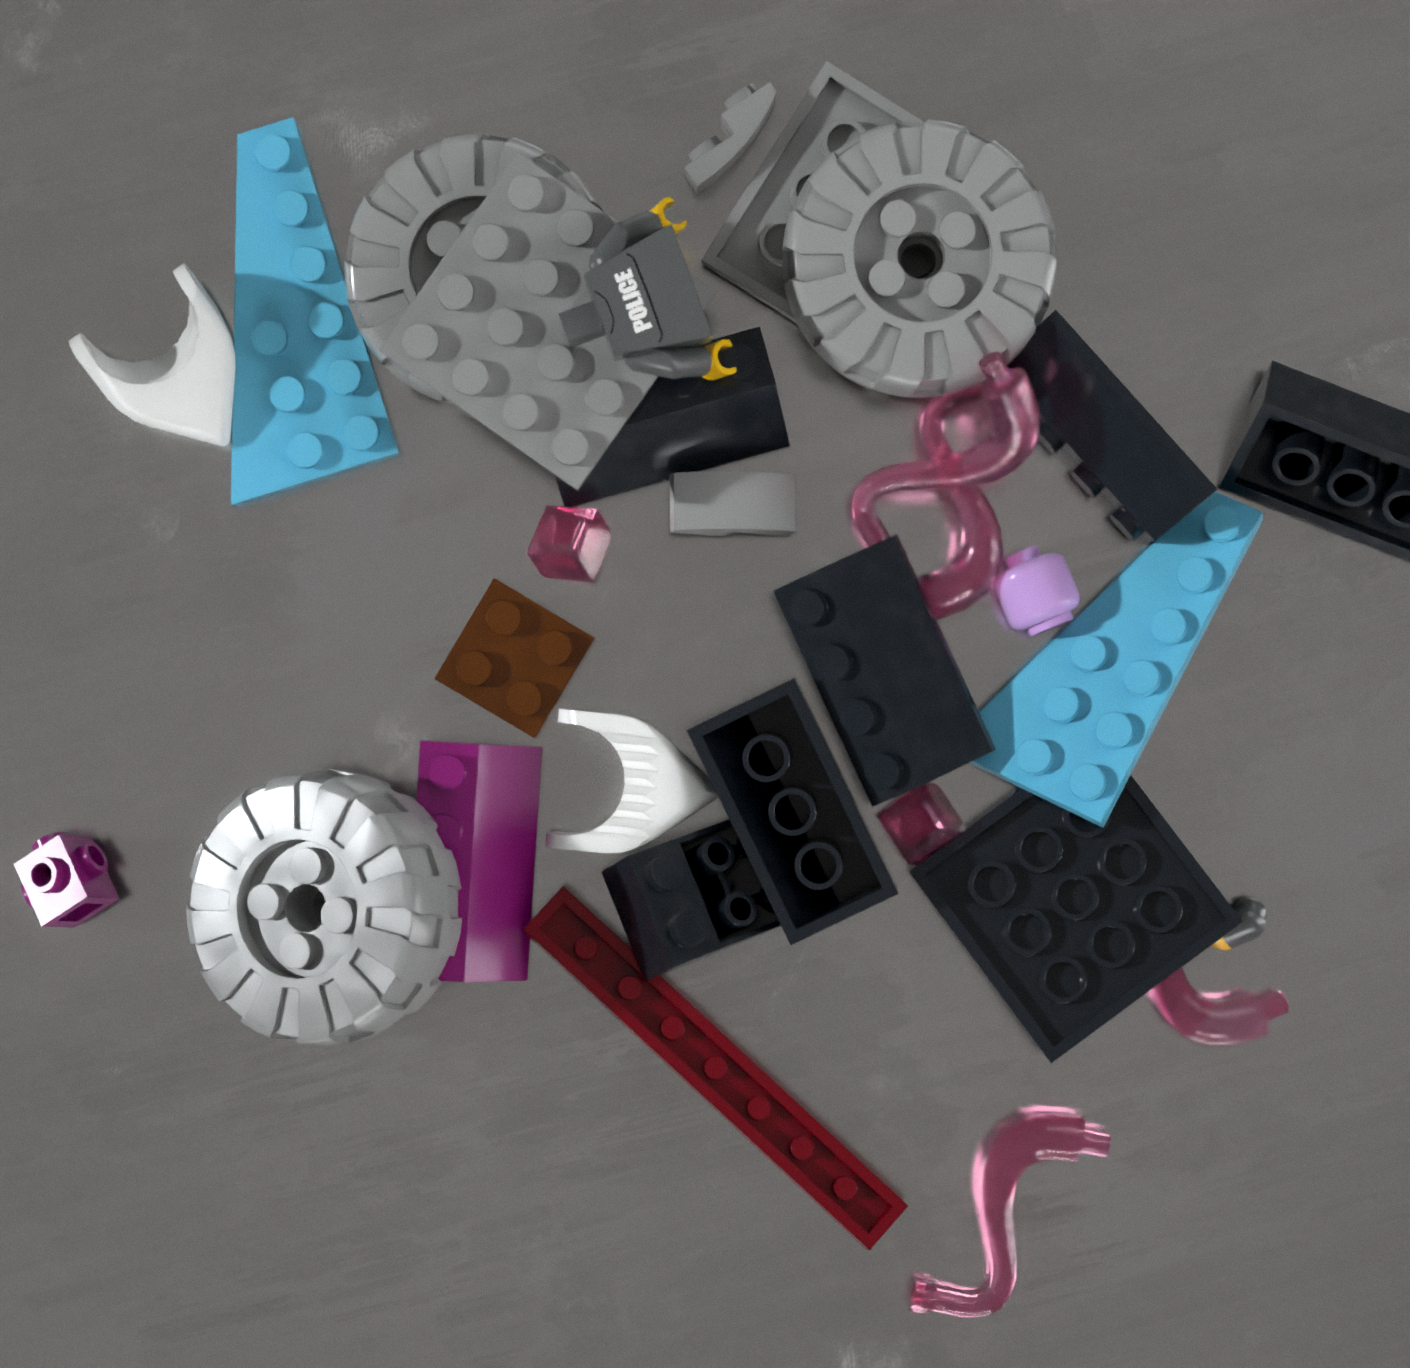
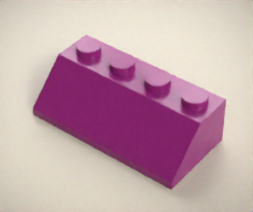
(489, 819)

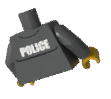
(646, 302)

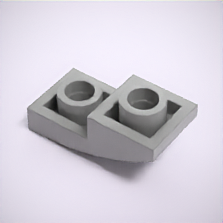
(742, 123)
(732, 502)

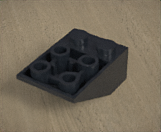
(688, 899)

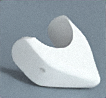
(179, 390)
(658, 788)

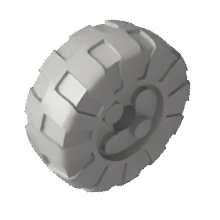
(932, 193)
(414, 221)
(323, 907)

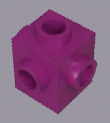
(66, 880)

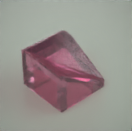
(569, 543)
(922, 823)

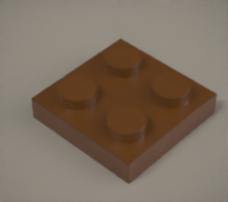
(514, 658)

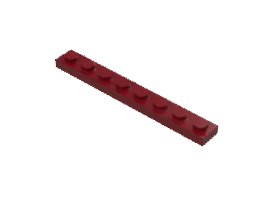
(716, 1069)

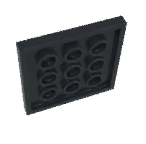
(1074, 912)

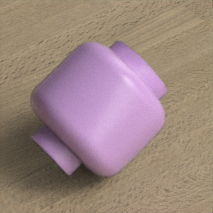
(1037, 591)

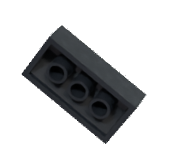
(692, 425)
(1108, 434)
(1325, 458)
(884, 670)
(793, 811)

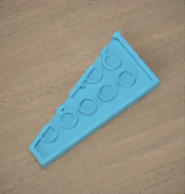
(303, 371)
(1098, 690)

